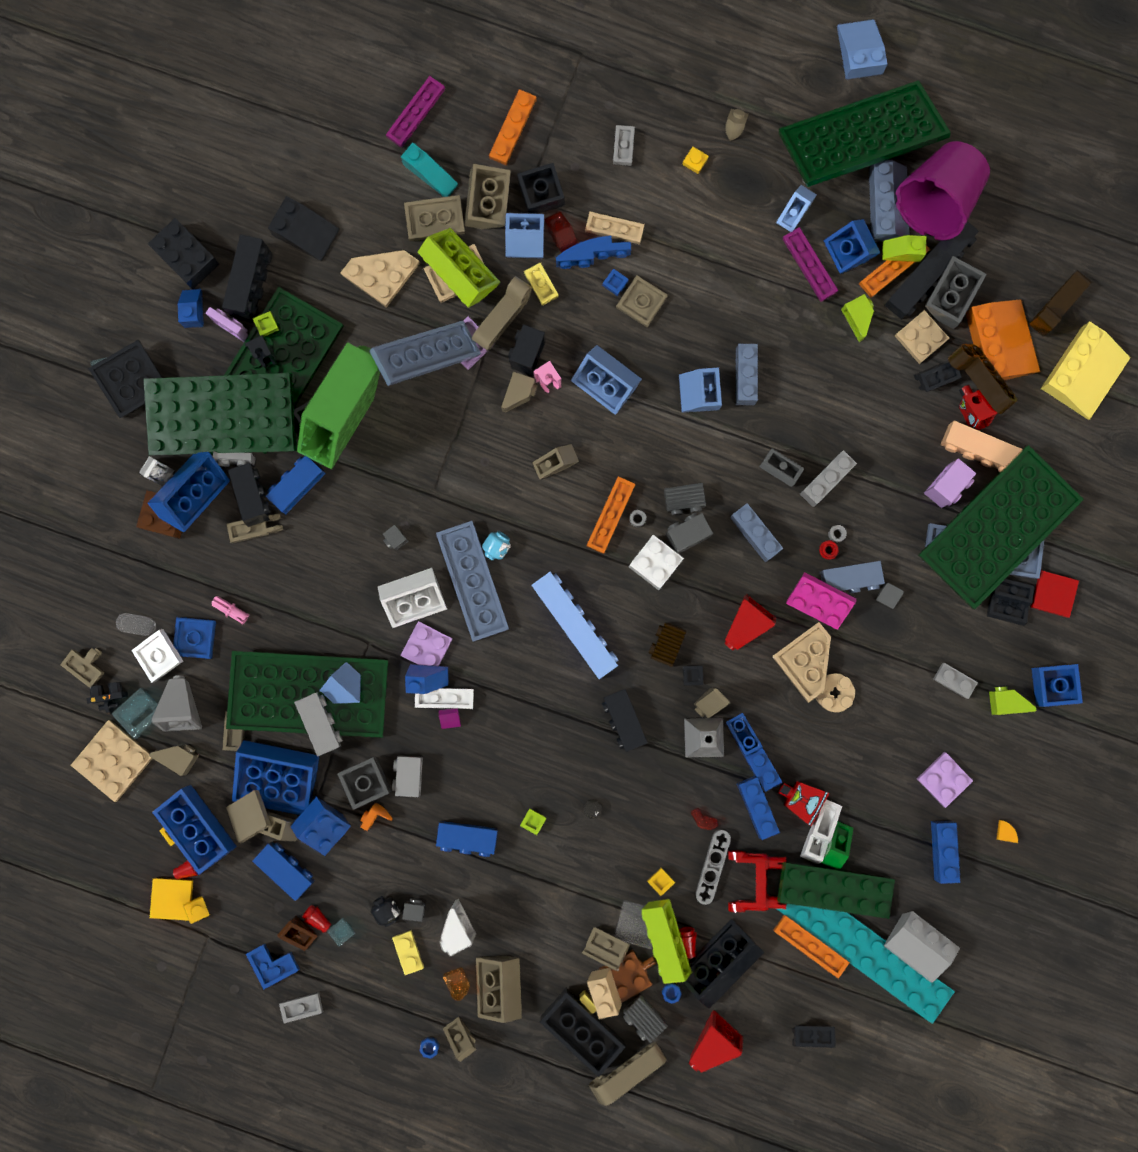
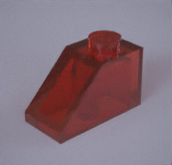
(561, 231)

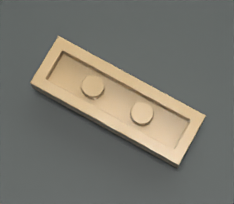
(614, 227)

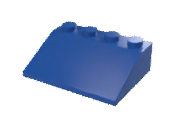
(280, 775)

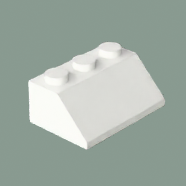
(411, 597)
(457, 930)

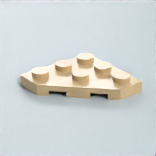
(381, 274)
(807, 661)

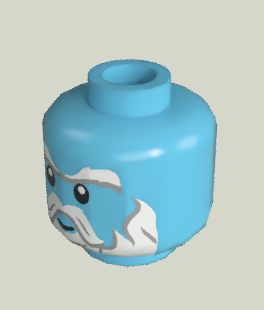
(496, 545)

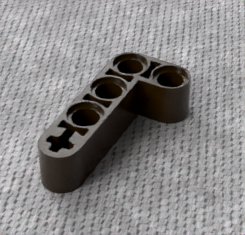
(1058, 305)
(984, 375)

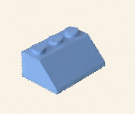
(605, 379)

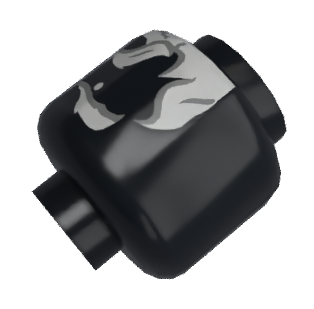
(385, 911)

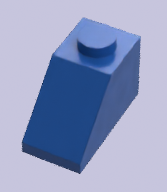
(190, 308)
(425, 679)

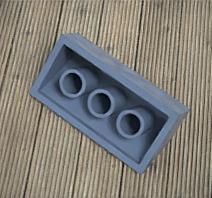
(885, 217)

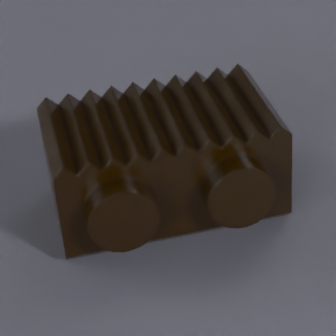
(667, 645)

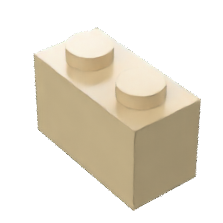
(604, 993)

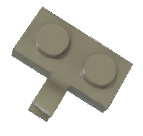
(83, 667)

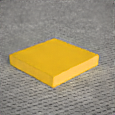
(168, 898)

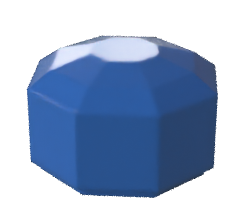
(671, 992)
(429, 1047)

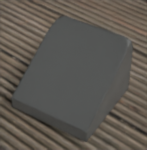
(889, 595)

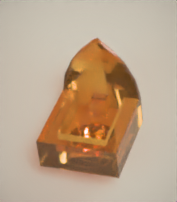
(457, 983)

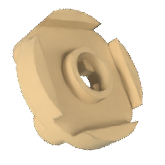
(846, 696)

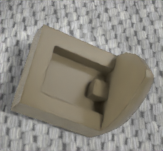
(735, 123)

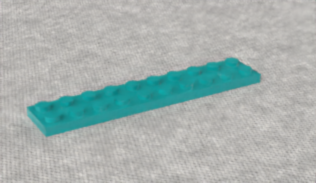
(867, 953)

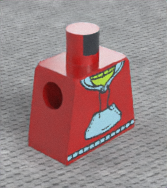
(976, 409)
(803, 800)

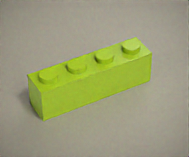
(666, 941)

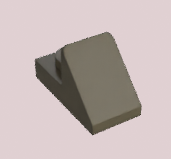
(460, 1039)

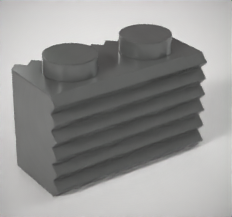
(781, 467)
(684, 498)
(645, 1018)

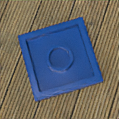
(194, 637)

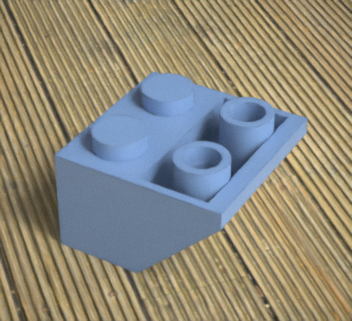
(524, 235)
(700, 390)

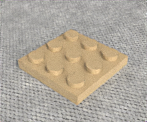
(112, 760)

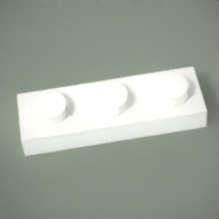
(446, 699)

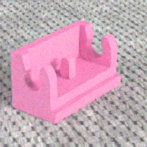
(546, 375)

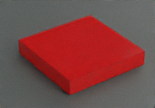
(1054, 594)

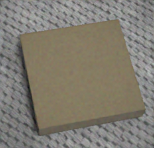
(641, 301)
(248, 816)

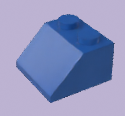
(851, 246)

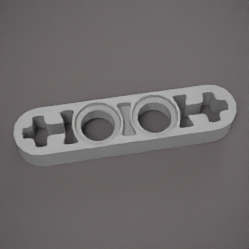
(711, 866)

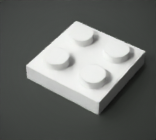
(157, 655)

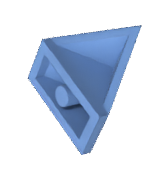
(343, 685)

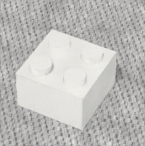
(656, 562)

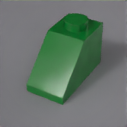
(839, 847)

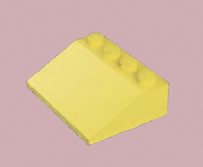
(1086, 370)

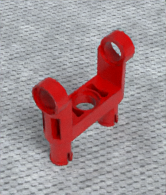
(763, 863)

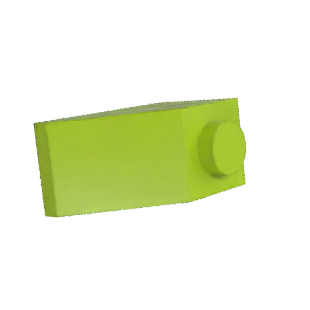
(905, 248)
(859, 315)
(1008, 702)

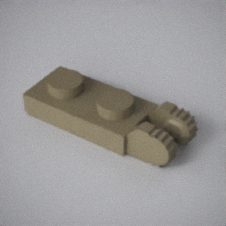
(239, 531)

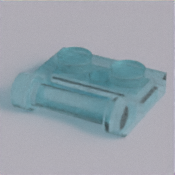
(132, 709)

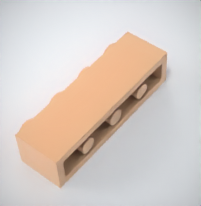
(978, 446)

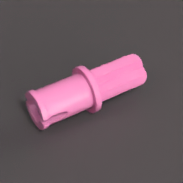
(230, 610)

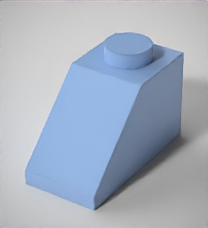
(796, 208)

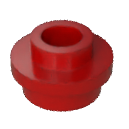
(833, 546)

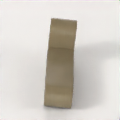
(503, 314)
(617, 1083)

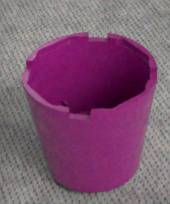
(943, 190)

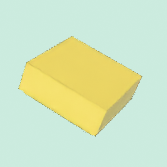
(588, 1002)

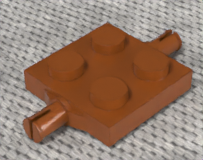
(632, 975)

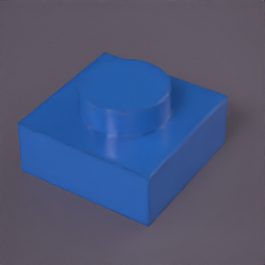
(615, 282)

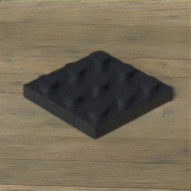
(123, 377)

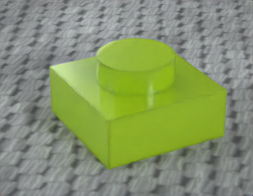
(266, 324)
(533, 821)

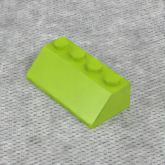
(458, 266)

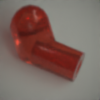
(704, 822)

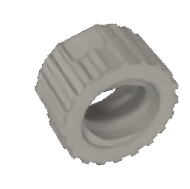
(643, 515)
(842, 530)

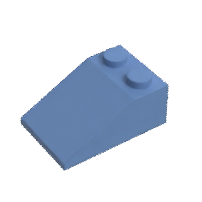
(861, 49)

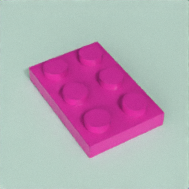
(821, 601)

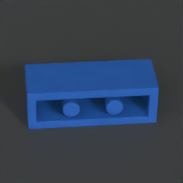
(294, 484)
(758, 808)
(466, 838)
(945, 851)
(284, 870)

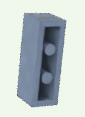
(746, 374)
(756, 532)
(855, 577)

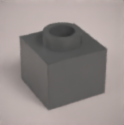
(394, 538)
(414, 910)

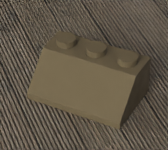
(487, 197)
(498, 988)

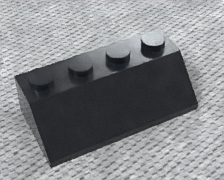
(721, 963)

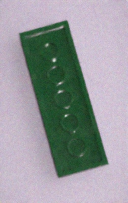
(835, 890)

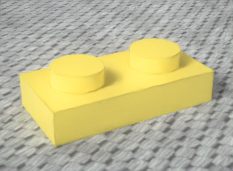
(541, 284)
(408, 952)

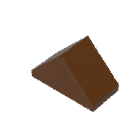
(297, 934)

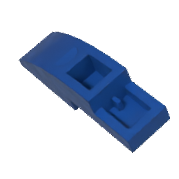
(584, 252)
(753, 752)

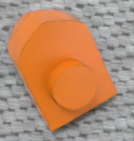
(369, 817)

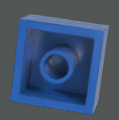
(1057, 685)
(320, 826)

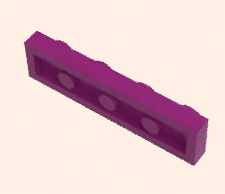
(415, 111)
(810, 264)

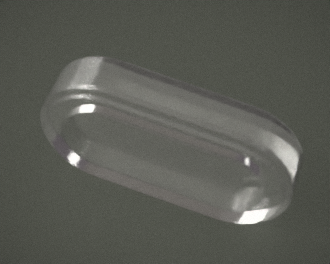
(135, 624)

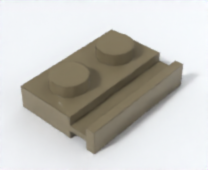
(606, 948)

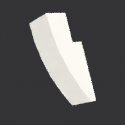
(821, 832)

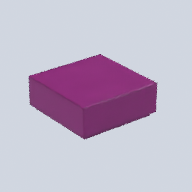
(449, 718)

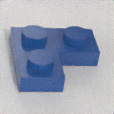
(267, 969)

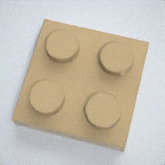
(921, 337)

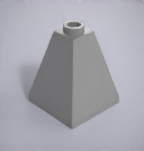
(177, 707)
(695, 732)

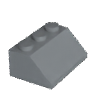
(921, 946)

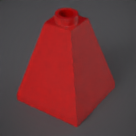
(748, 623)
(716, 1044)

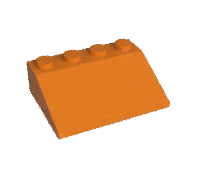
(1004, 337)

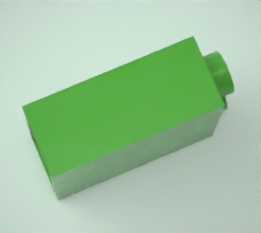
(338, 405)

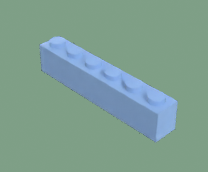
(574, 625)

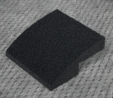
(1011, 602)

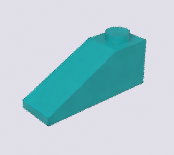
(428, 170)

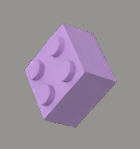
(950, 483)

